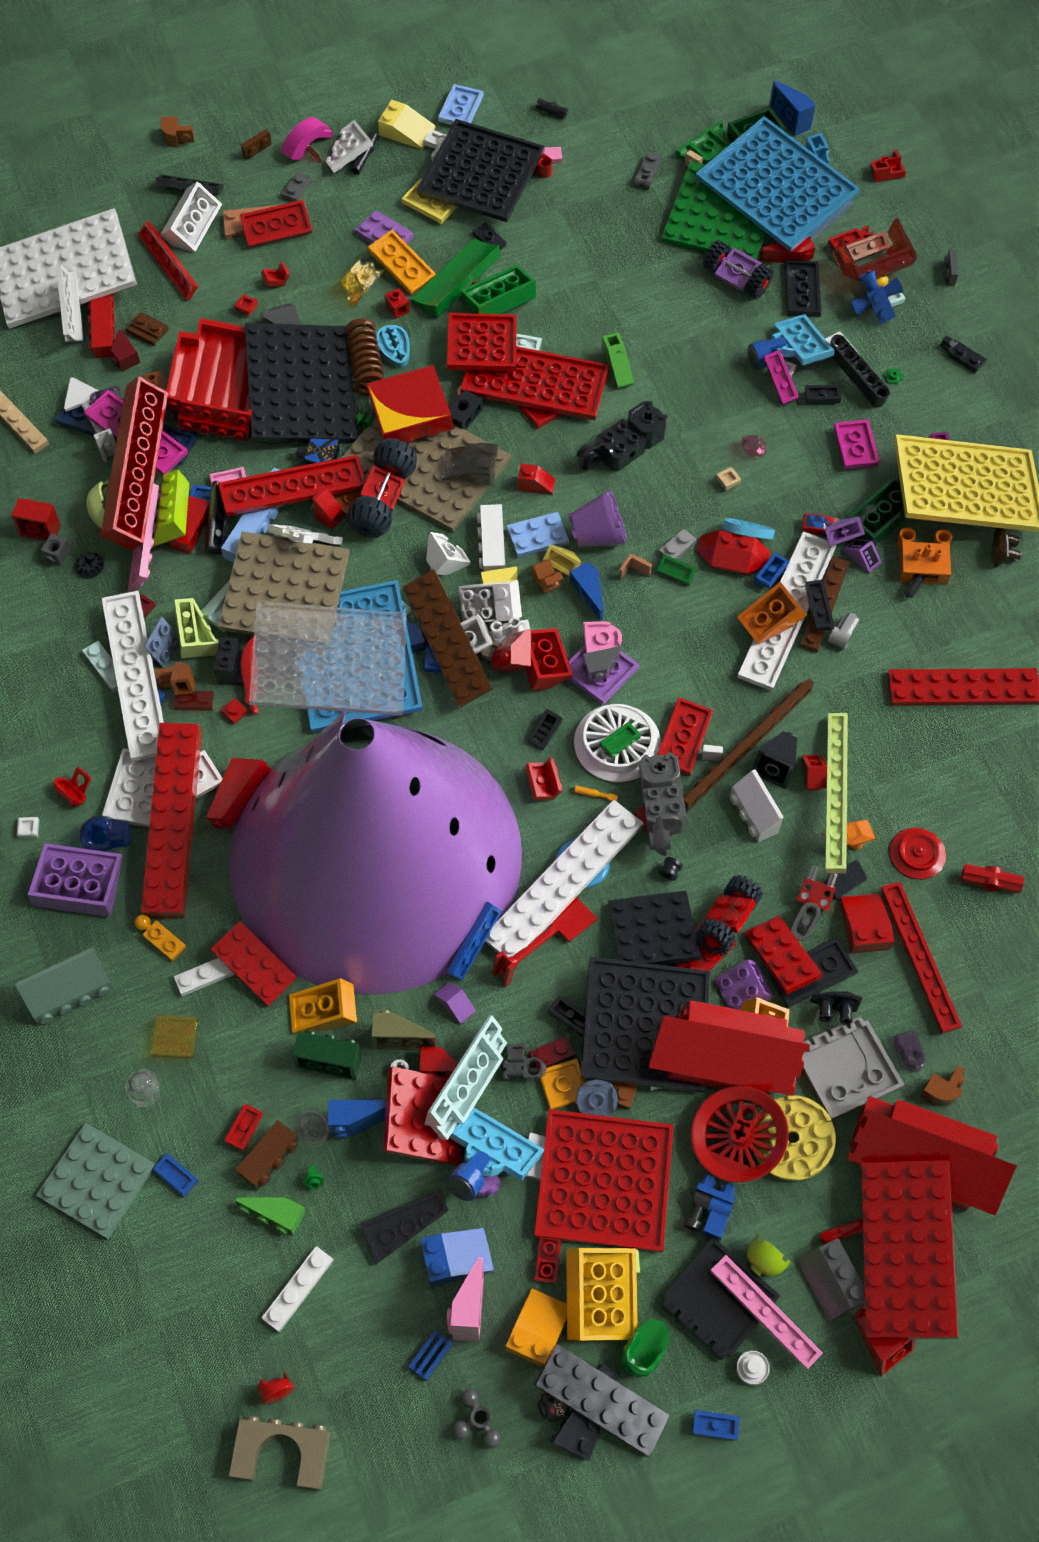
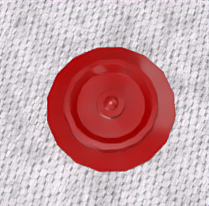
(917, 853)

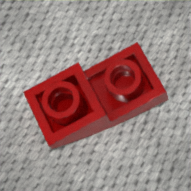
(548, 1259)

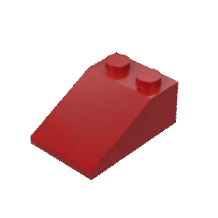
(866, 923)

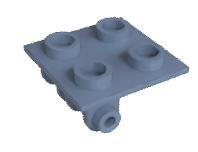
(161, 642)

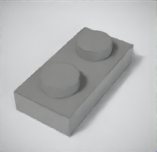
(678, 545)

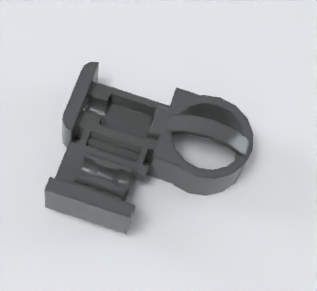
(518, 1060)

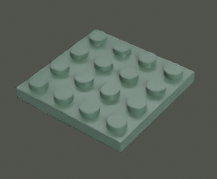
(96, 1180)

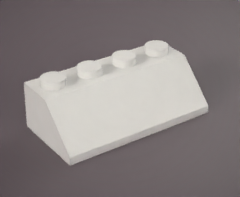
(191, 218)

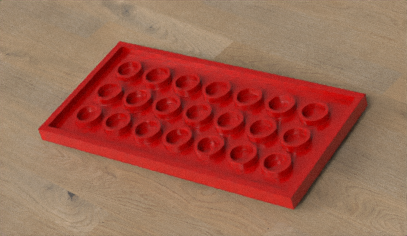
(543, 383)
(909, 1250)

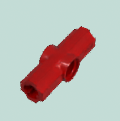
(992, 878)

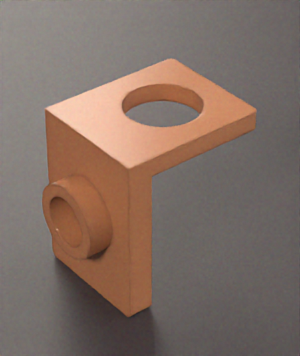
(636, 563)

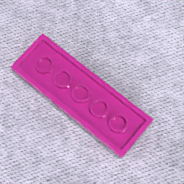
(107, 414)

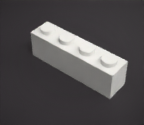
(492, 537)

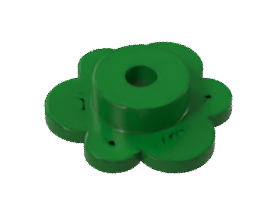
(893, 376)

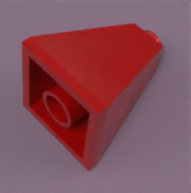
(884, 1352)

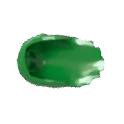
(645, 1348)

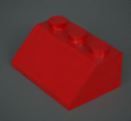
(548, 660)

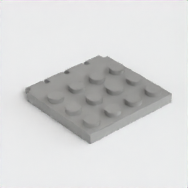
(849, 1068)

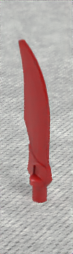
(246, 667)

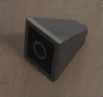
(777, 759)

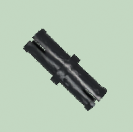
(552, 108)

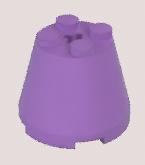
(598, 523)

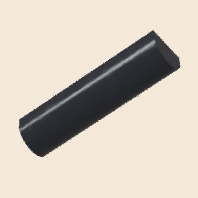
(216, 522)
(568, 1014)

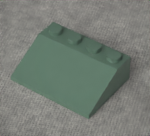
(65, 986)

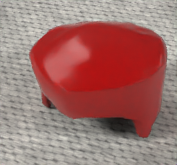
(274, 1390)

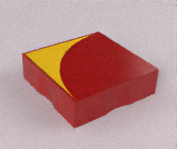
(410, 405)

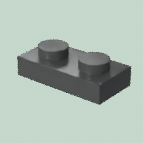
(296, 187)
(951, 272)

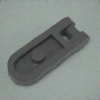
(648, 170)

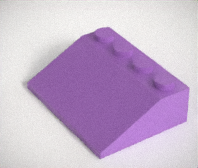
(76, 880)

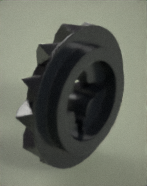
(85, 570)

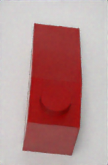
(778, 253)

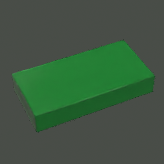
(676, 569)
(620, 739)

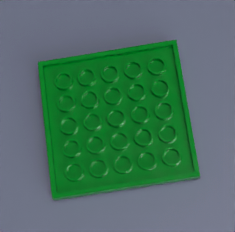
(704, 217)

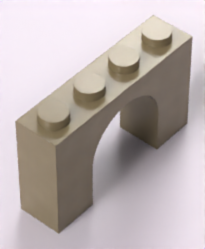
(254, 1435)

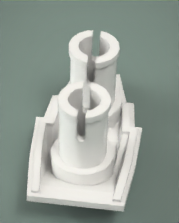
(502, 632)

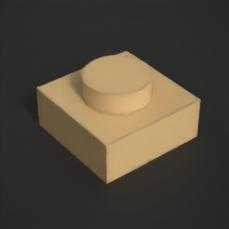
(691, 156)
(728, 478)

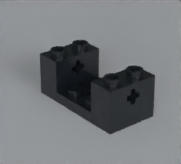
(228, 662)

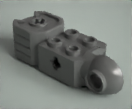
(662, 799)

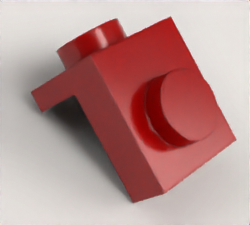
(275, 277)

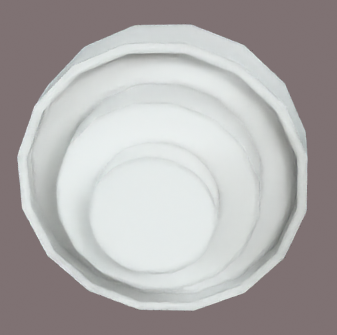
(752, 1367)

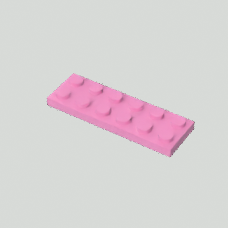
(141, 555)

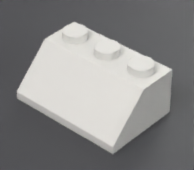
(756, 806)

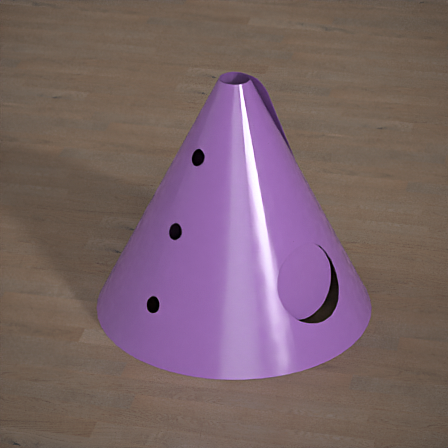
(359, 873)

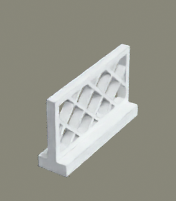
(69, 305)

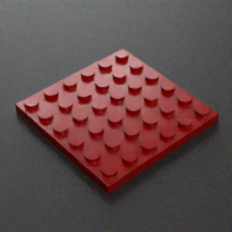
(604, 1181)

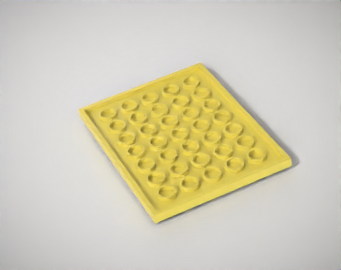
(968, 483)

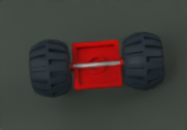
(373, 509)

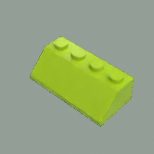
(171, 508)

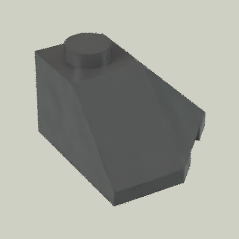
(282, 314)

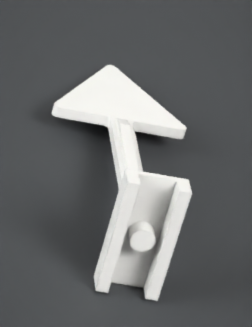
(78, 395)

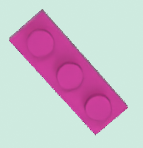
(781, 377)

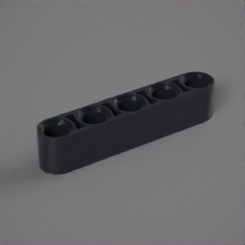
(860, 378)

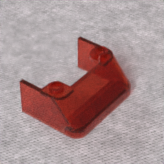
(897, 256)

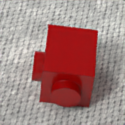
(397, 303)

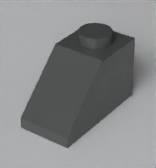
(600, 663)

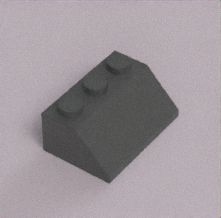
(833, 1280)

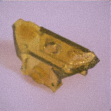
(358, 280)

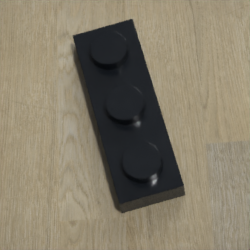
(819, 605)

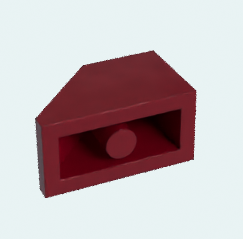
(123, 352)

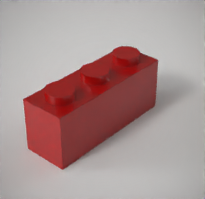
(196, 521)

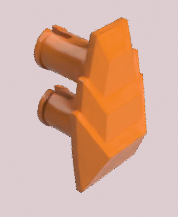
(858, 833)

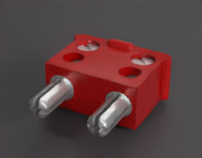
(816, 892)

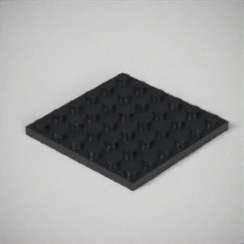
(481, 170)
(624, 1018)

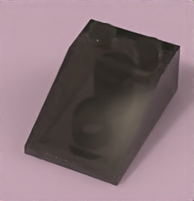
(471, 464)

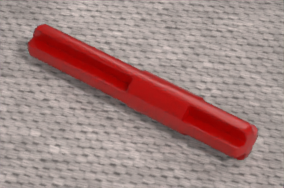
(843, 1231)

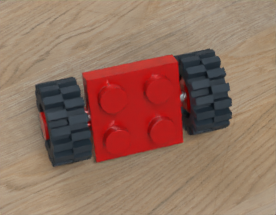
(728, 915)

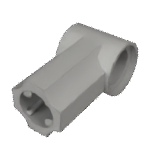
(843, 632)

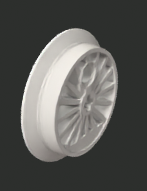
(605, 767)

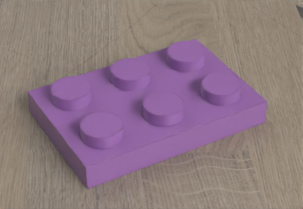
(378, 225)

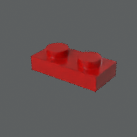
(244, 1127)

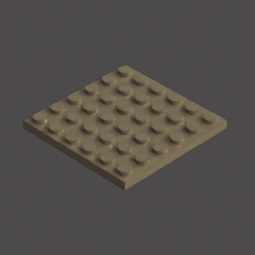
(280, 572)

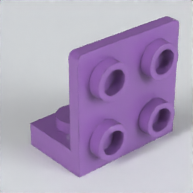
(743, 984)

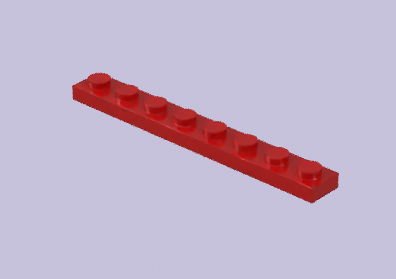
(921, 958)

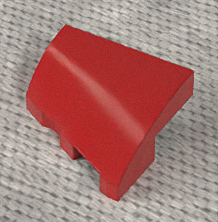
(887, 167)

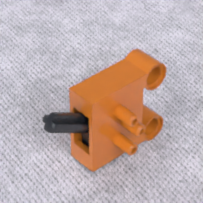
(923, 561)

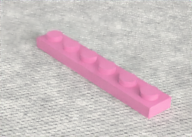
(766, 1312)

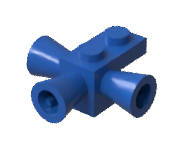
(877, 297)

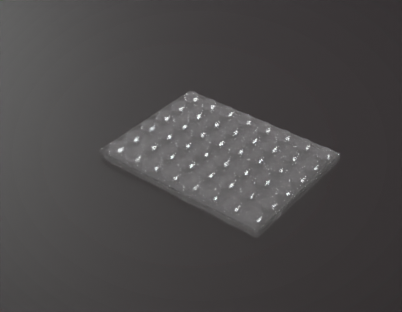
(328, 658)

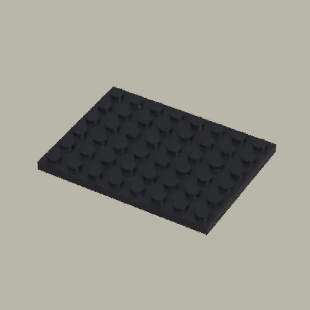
(299, 383)

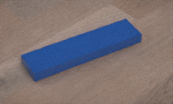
(474, 941)

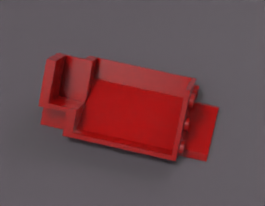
(729, 1049)
(916, 1134)

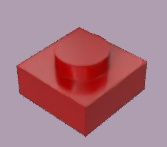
(246, 305)
(234, 711)

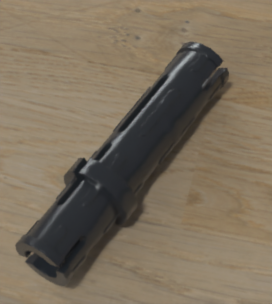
(362, 158)

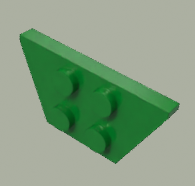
(707, 144)

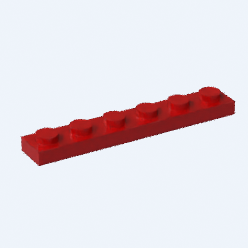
(168, 260)

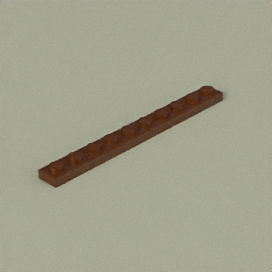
(741, 749)

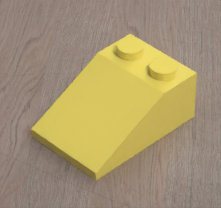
(404, 125)

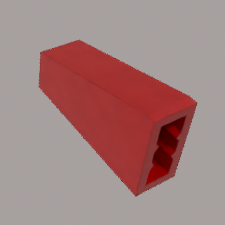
(235, 790)

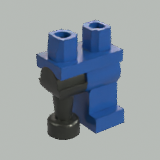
(713, 1202)

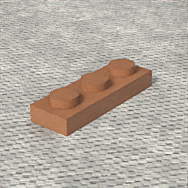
(868, 246)

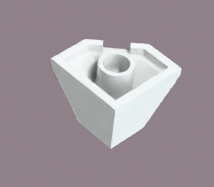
(444, 556)
(477, 633)

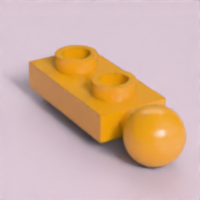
(160, 937)

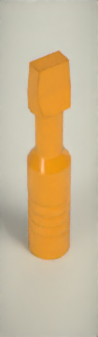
(594, 793)

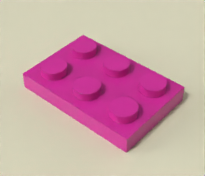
(856, 444)

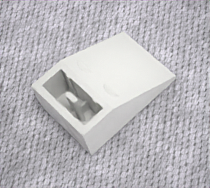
(491, 601)

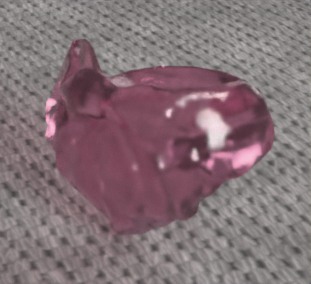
(752, 445)

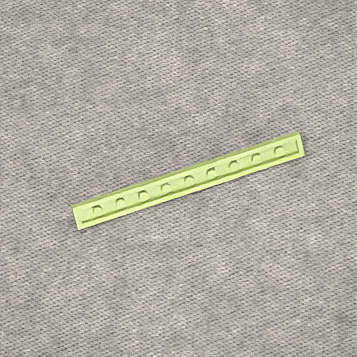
(837, 793)

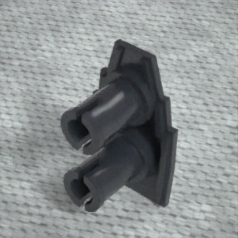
(842, 1001)

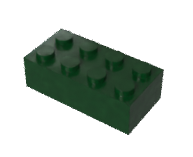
(881, 512)

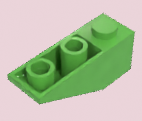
(616, 357)
(276, 1210)

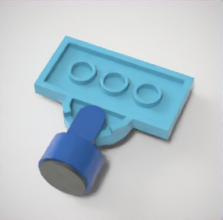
(793, 338)
(489, 1152)

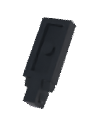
(963, 354)

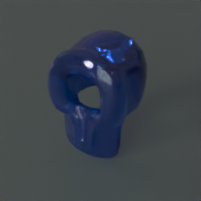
(104, 833)

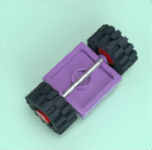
(737, 268)

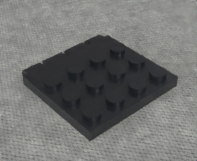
(710, 1305)

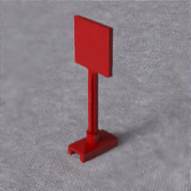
(569, 924)

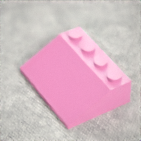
(465, 1315)

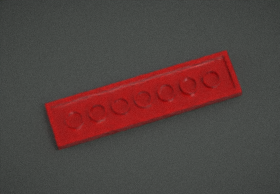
(291, 485)
(963, 686)

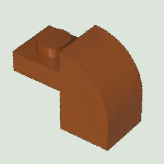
(175, 134)
(545, 575)
(178, 677)
(944, 1092)

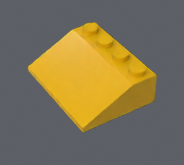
(601, 1293)

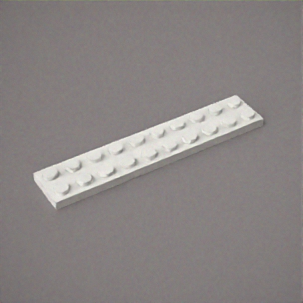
(767, 659)
(134, 673)
(564, 880)

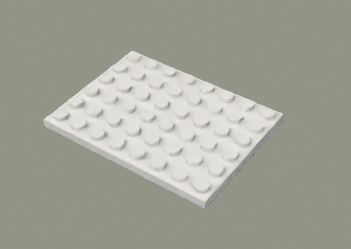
(87, 246)

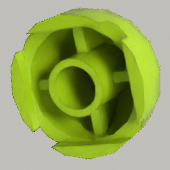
(765, 1258)

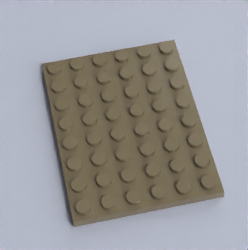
(424, 491)

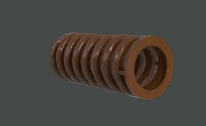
(363, 353)

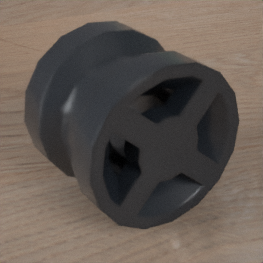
(670, 868)

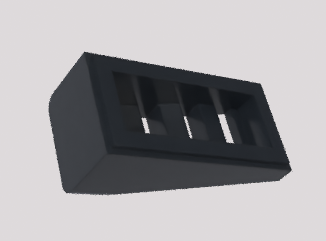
(552, 716)

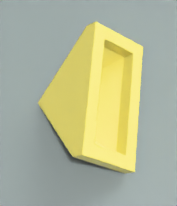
(562, 559)

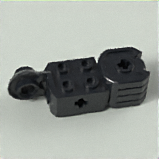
(626, 440)

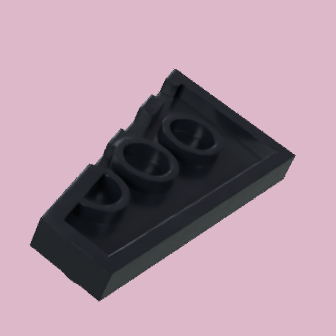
(400, 1225)
(578, 1433)

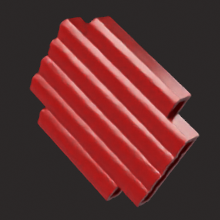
(211, 380)

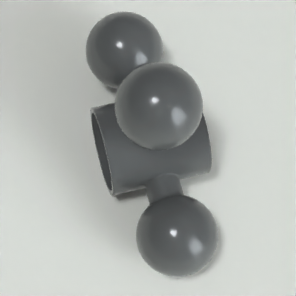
(462, 1429)

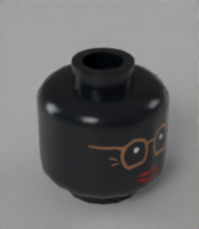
(551, 1408)

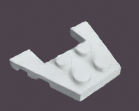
(302, 535)

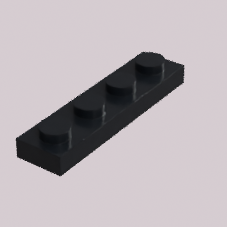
(182, 184)

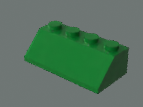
(500, 292)

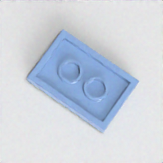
(460, 105)
(537, 534)

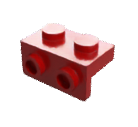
(543, 780)

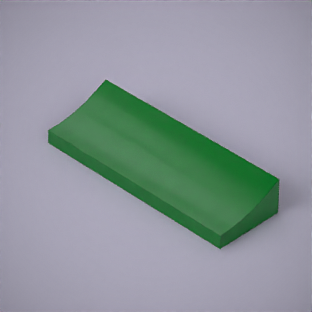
(455, 276)

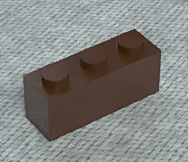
(268, 1155)

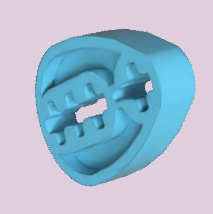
(402, 345)
(748, 528)

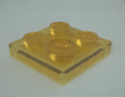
(175, 1036)

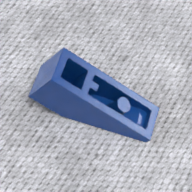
(586, 582)

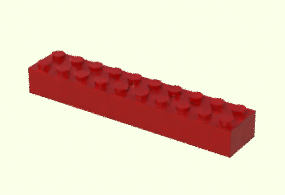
(134, 464)
(172, 820)

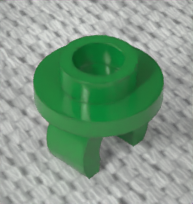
(362, 419)
(313, 1179)

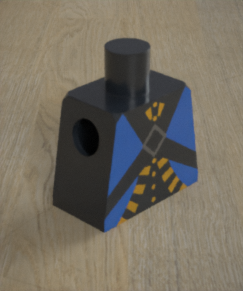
(319, 451)

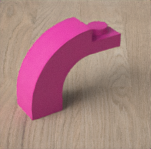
(303, 135)

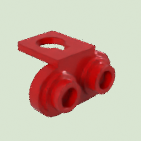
(71, 790)

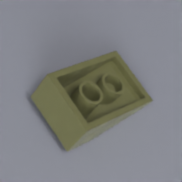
(398, 1033)

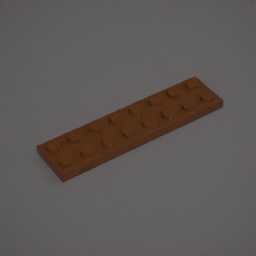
(447, 638)

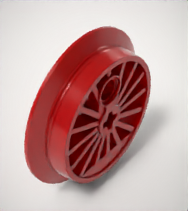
(725, 1167)

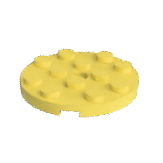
(815, 1141)

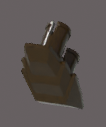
(1001, 549)

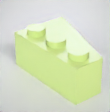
(192, 630)

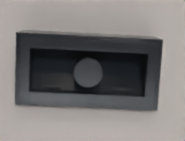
(849, 880)

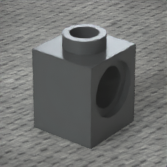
(55, 543)

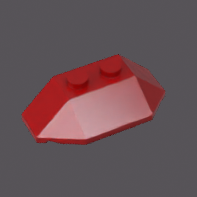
(733, 552)

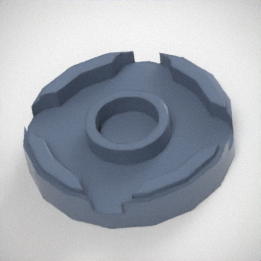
(597, 1097)

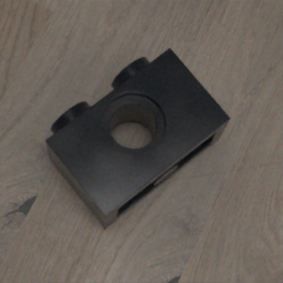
(465, 409)

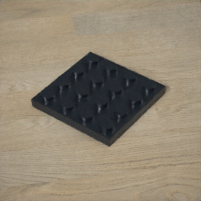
(654, 929)

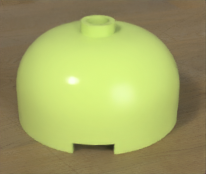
(96, 502)

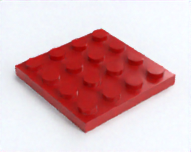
(482, 342)
(407, 1105)

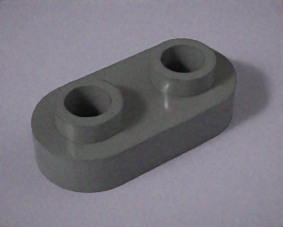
(805, 921)

